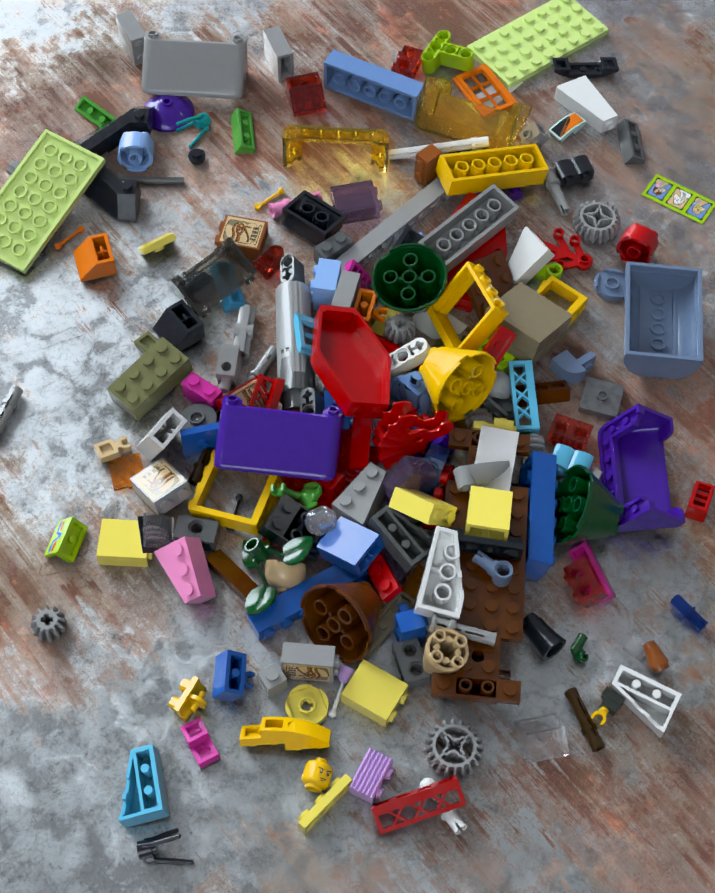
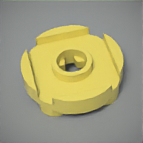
(311, 695)

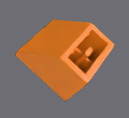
(95, 258)

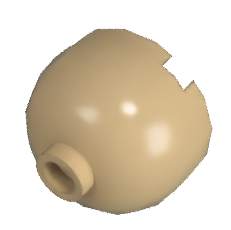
(284, 576)

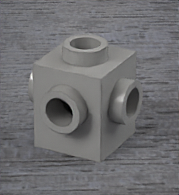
(534, 134)

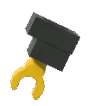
(611, 704)

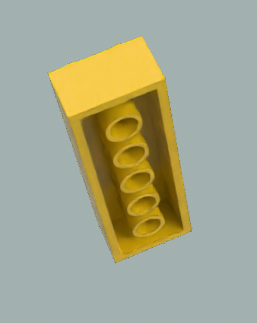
(481, 168)

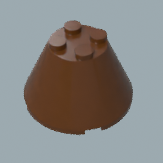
(342, 617)

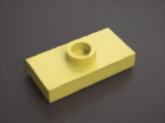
(157, 244)

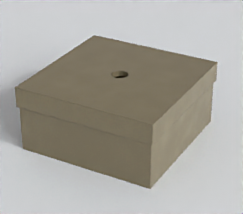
(535, 321)

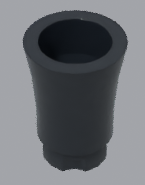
(542, 636)

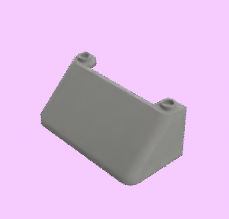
(194, 67)

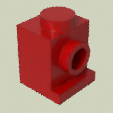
(332, 487)

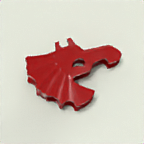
(396, 439)

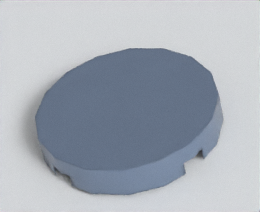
(610, 284)

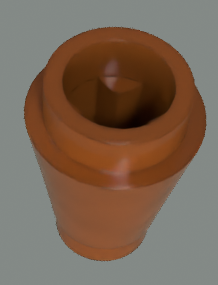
(655, 657)

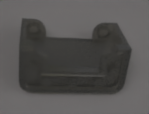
(213, 278)

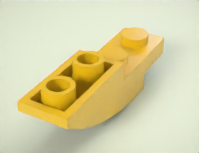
(293, 732)

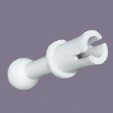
(451, 816)

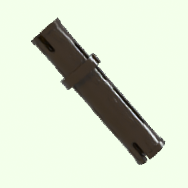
(587, 726)

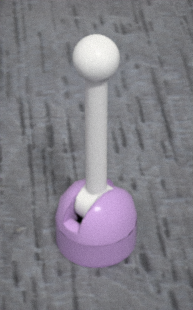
(344, 676)

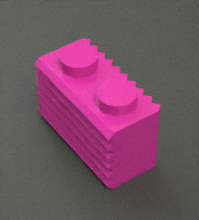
(200, 391)

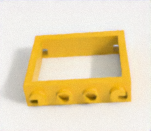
(452, 294)
(226, 519)

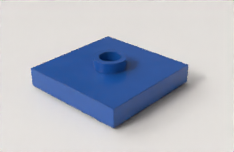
(198, 438)

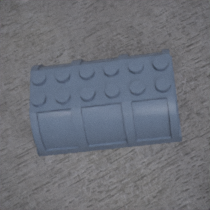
(663, 320)

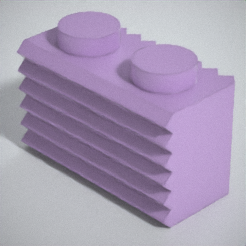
(371, 776)

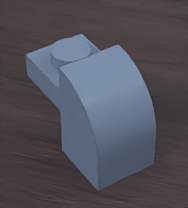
(569, 368)

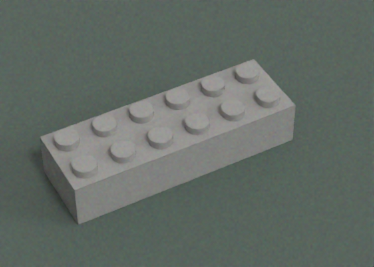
(471, 226)

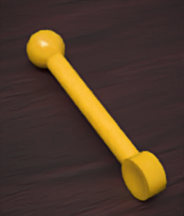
(257, 206)

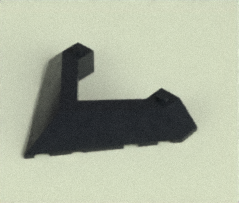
(113, 194)

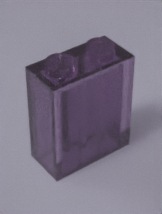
(357, 201)

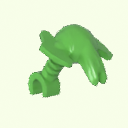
(307, 496)

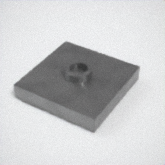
(601, 398)

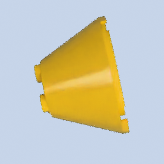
(458, 379)

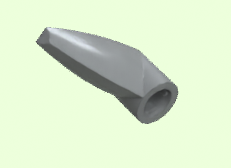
(478, 474)

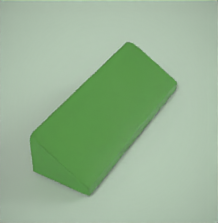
(93, 112)
(242, 132)

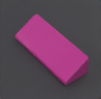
(586, 550)

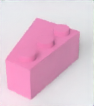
(187, 569)

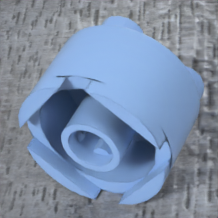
(136, 151)

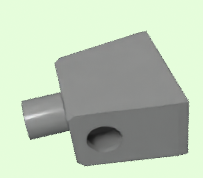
(228, 366)

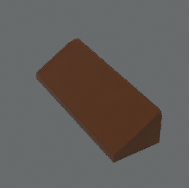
(547, 392)
(230, 573)

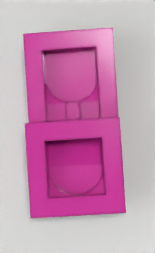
(200, 743)

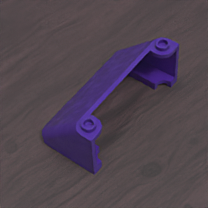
(278, 441)
(636, 468)

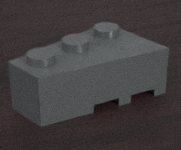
(401, 538)

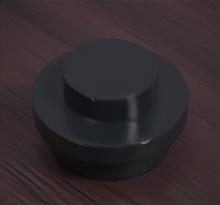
(196, 156)

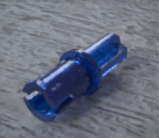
(689, 612)

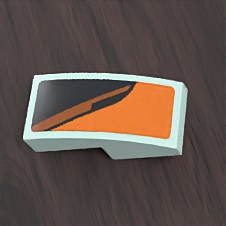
(569, 124)

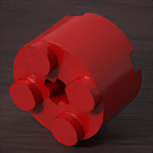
(637, 244)

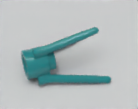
(200, 121)

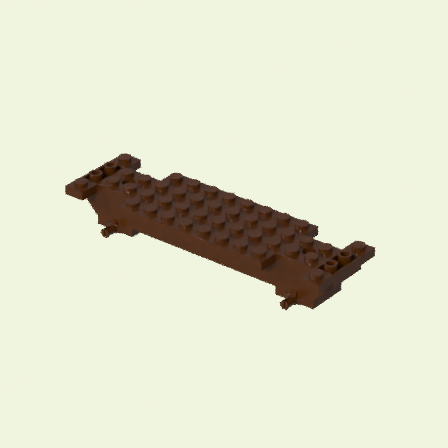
(484, 603)

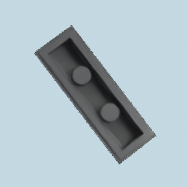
(630, 142)

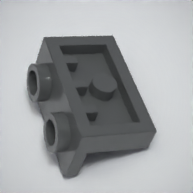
(499, 407)

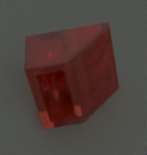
(305, 94)

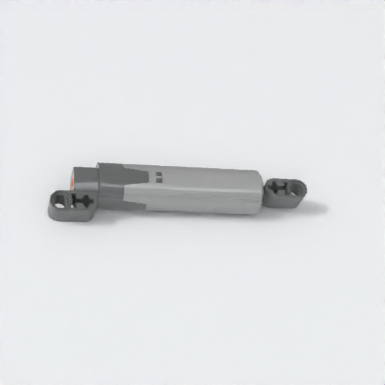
(294, 367)

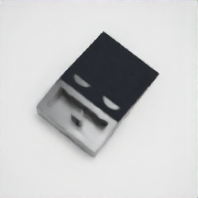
(286, 523)

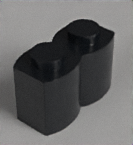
(574, 170)

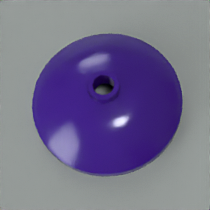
(170, 110)

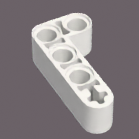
(414, 347)

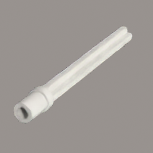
(445, 147)

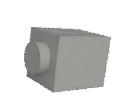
(272, 680)

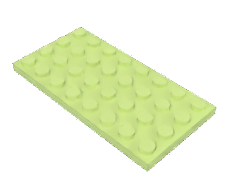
(533, 39)
(42, 196)

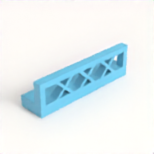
(530, 398)

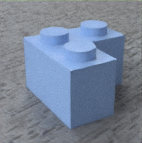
(326, 280)

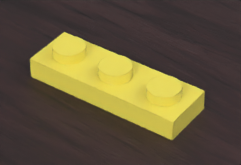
(324, 803)

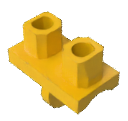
(191, 699)

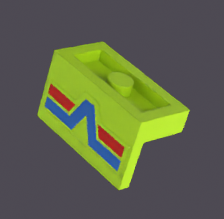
(66, 539)

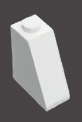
(528, 257)

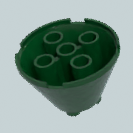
(409, 278)
(584, 508)

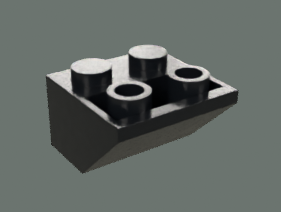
(179, 326)

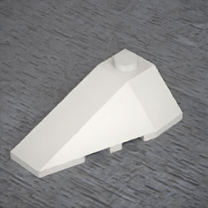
(442, 579)

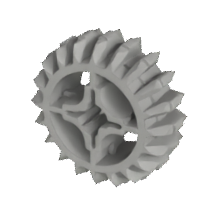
(607, 221)
(466, 736)

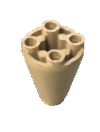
(445, 651)

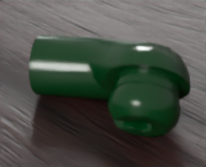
(577, 649)

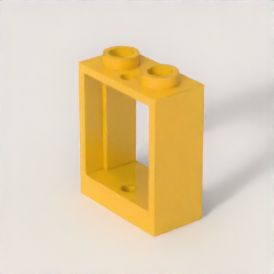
(577, 299)

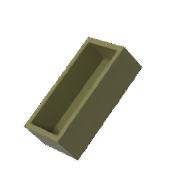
(150, 379)

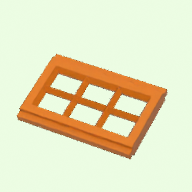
(492, 79)

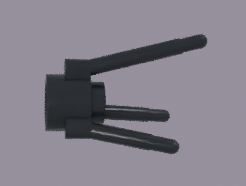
(149, 847)

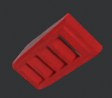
(702, 501)

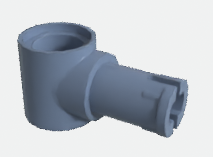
(493, 567)

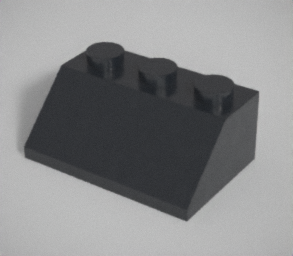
(312, 218)

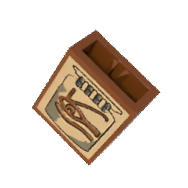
(247, 234)

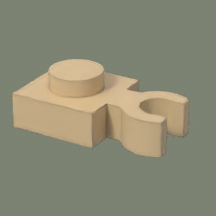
(111, 450)

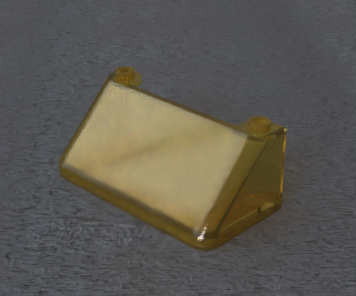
(463, 119)
(296, 134)

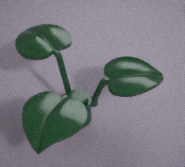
(257, 551)

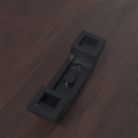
(604, 67)

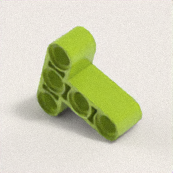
(443, 52)

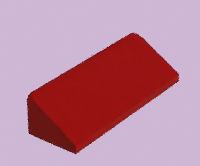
(360, 443)

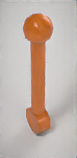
(80, 229)

